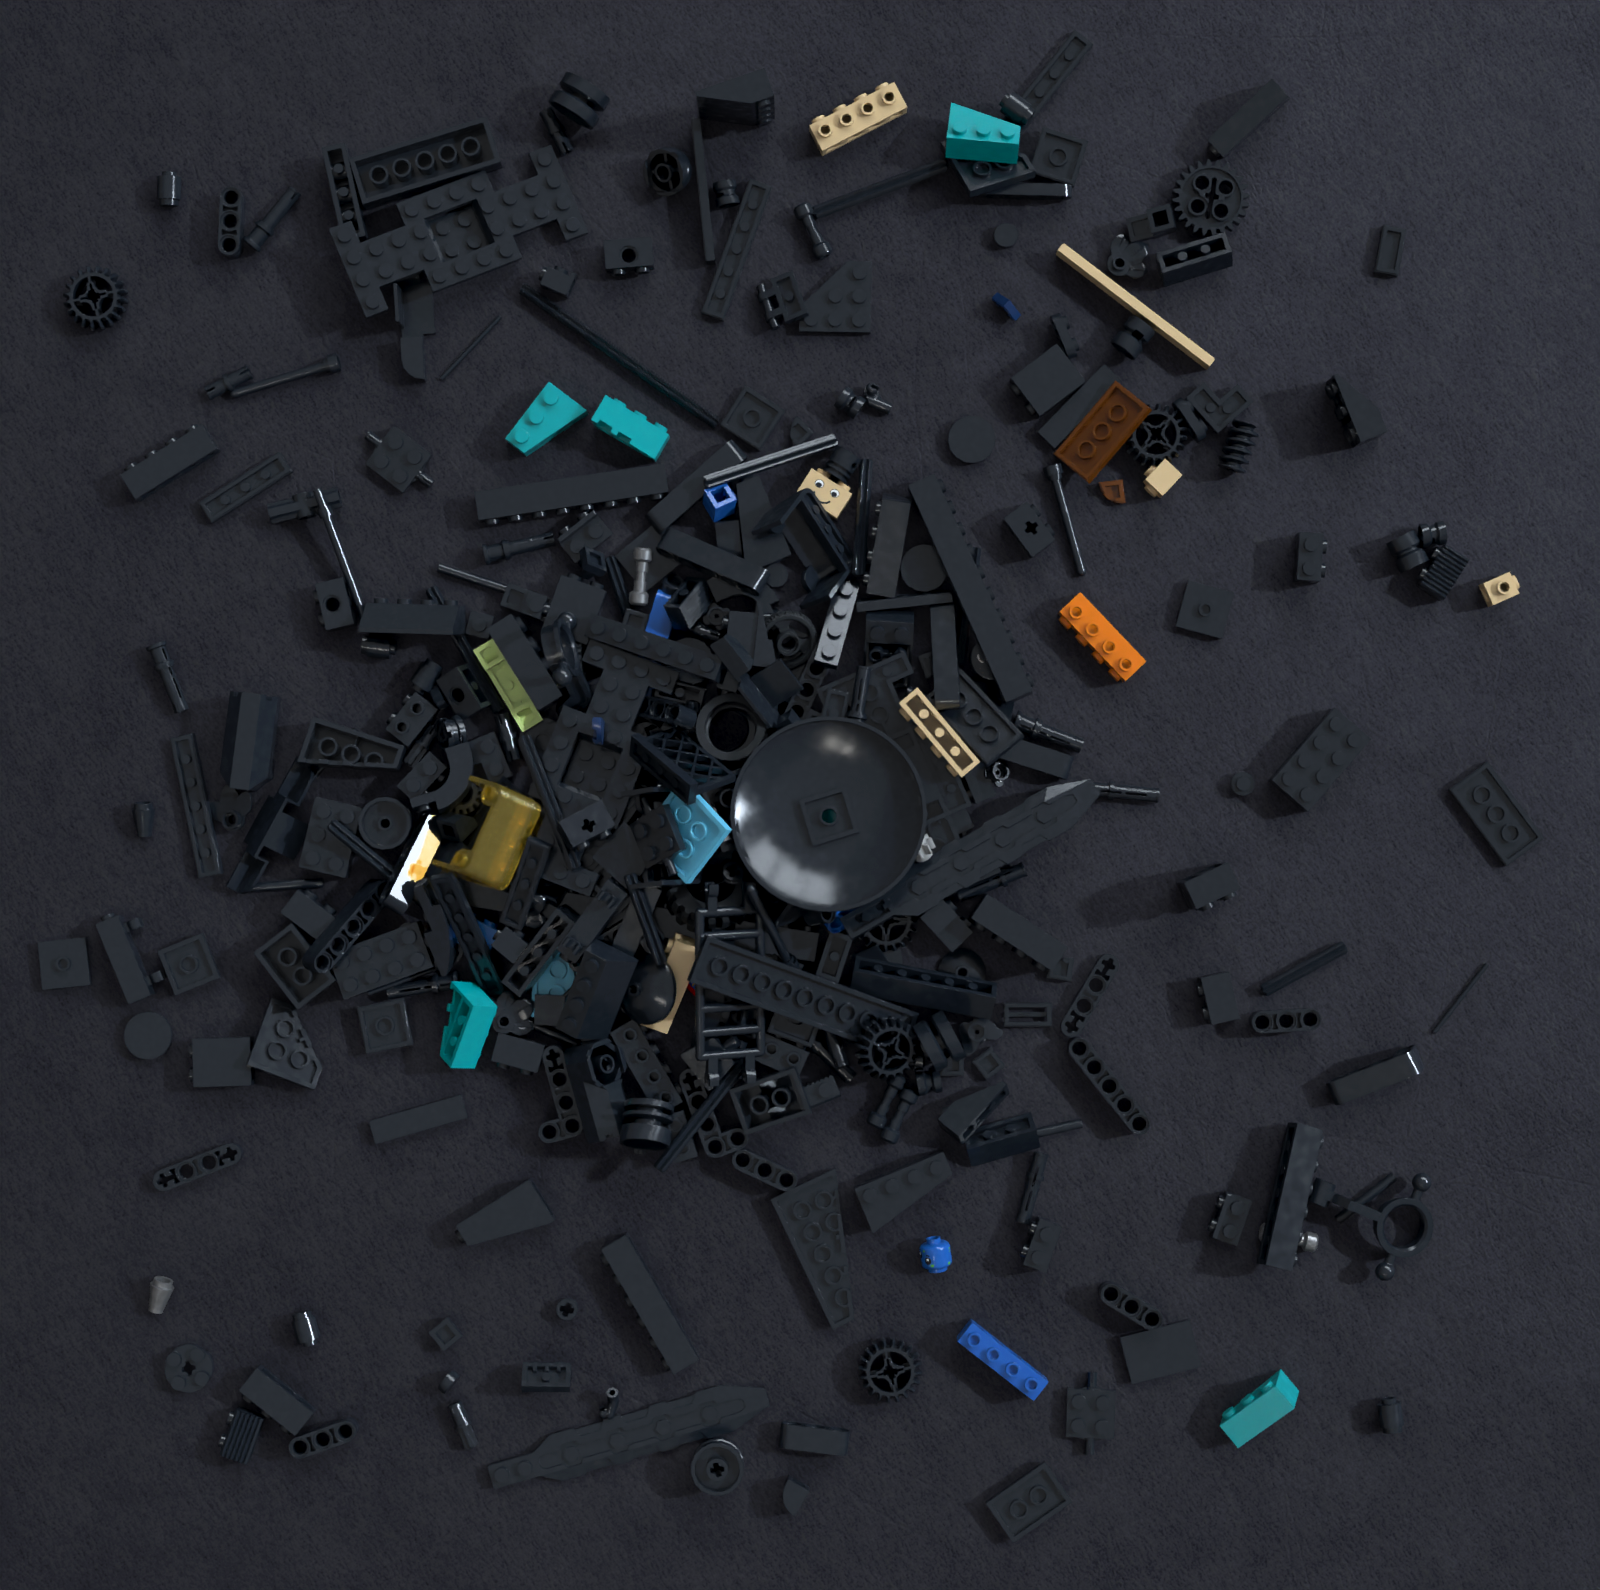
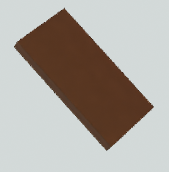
(1102, 432)

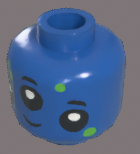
(935, 1254)

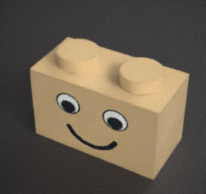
(831, 495)

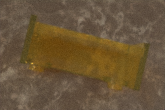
(499, 840)

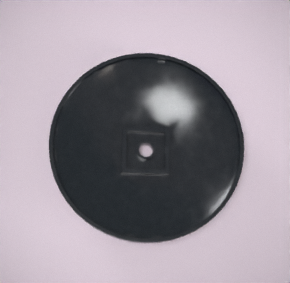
(817, 769)

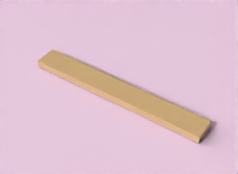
(1135, 306)

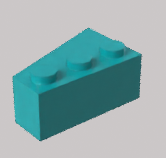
(630, 428)
(1260, 1409)

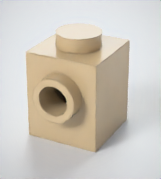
(1160, 478)
(1499, 589)

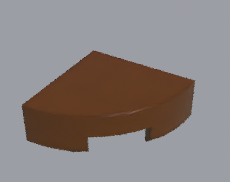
(1113, 491)

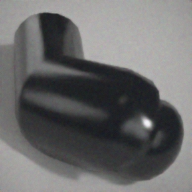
(874, 400)

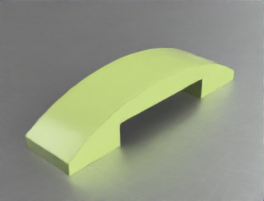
(508, 685)

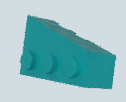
(981, 137)
(544, 419)
(468, 1025)

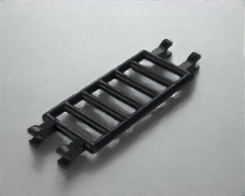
(748, 1054)

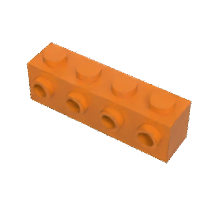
(1101, 637)

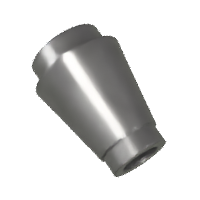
(160, 1293)

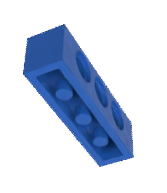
(1002, 1359)

